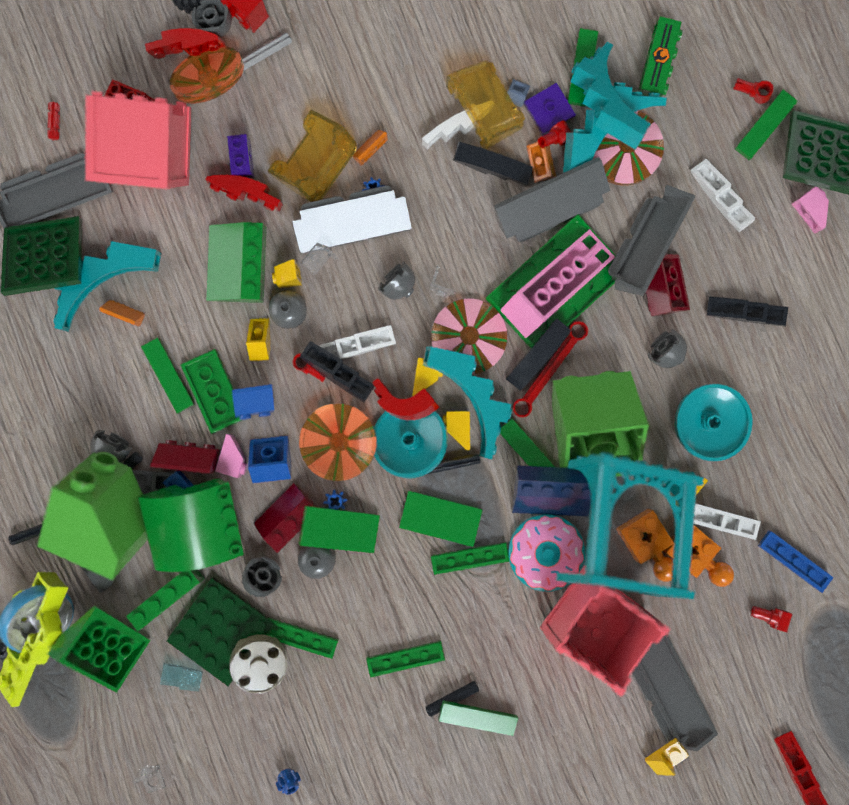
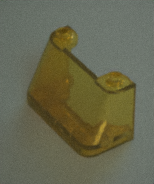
(485, 102)
(316, 159)

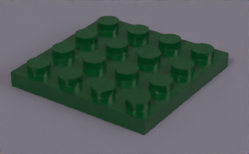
(817, 152)
(41, 256)
(215, 626)

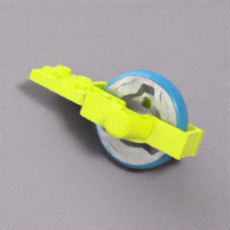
(40, 607)

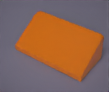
(370, 147)
(541, 161)
(122, 312)

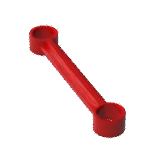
(550, 369)

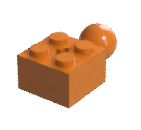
(652, 546)
(703, 552)

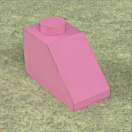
(813, 208)
(231, 459)

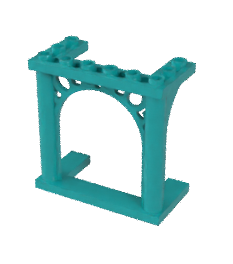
(601, 477)

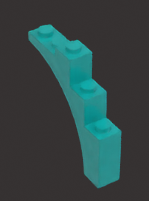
(612, 112)
(582, 143)
(121, 259)
(478, 390)

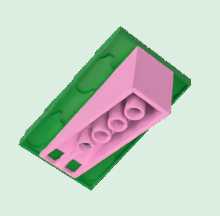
(555, 282)

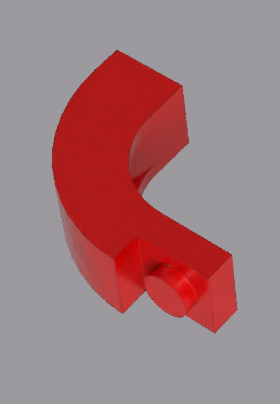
(406, 409)

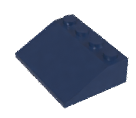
(551, 491)

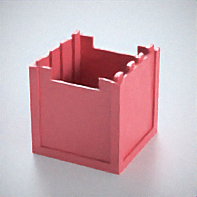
(137, 141)
(602, 631)

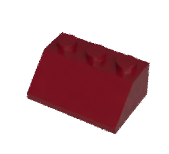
(667, 289)
(186, 457)
(283, 518)

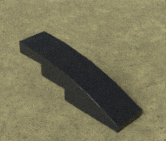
(492, 163)
(747, 311)
(538, 354)
(337, 372)

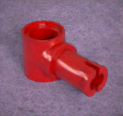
(753, 89)
(556, 135)
(307, 369)
(775, 618)

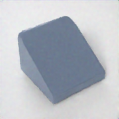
(518, 92)

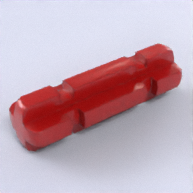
(53, 121)

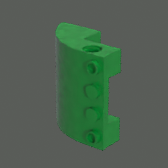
(191, 526)

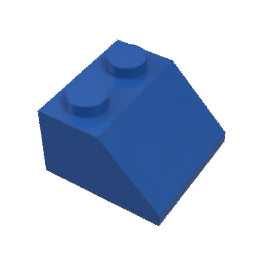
(253, 401)
(269, 459)

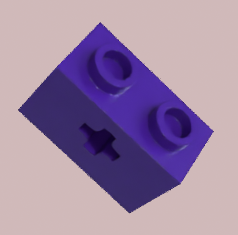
(240, 156)

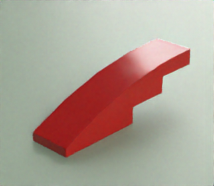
(799, 769)

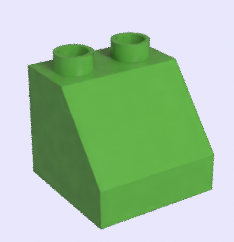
(598, 417)
(95, 516)

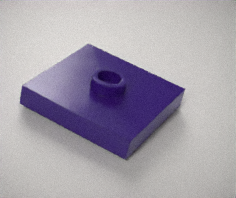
(549, 108)

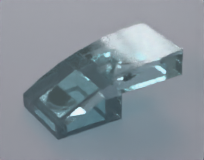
(181, 677)

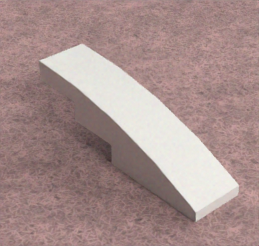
(448, 129)
(722, 195)
(361, 342)
(726, 522)

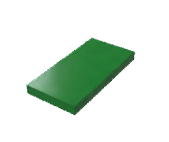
(211, 390)
(440, 518)
(339, 529)

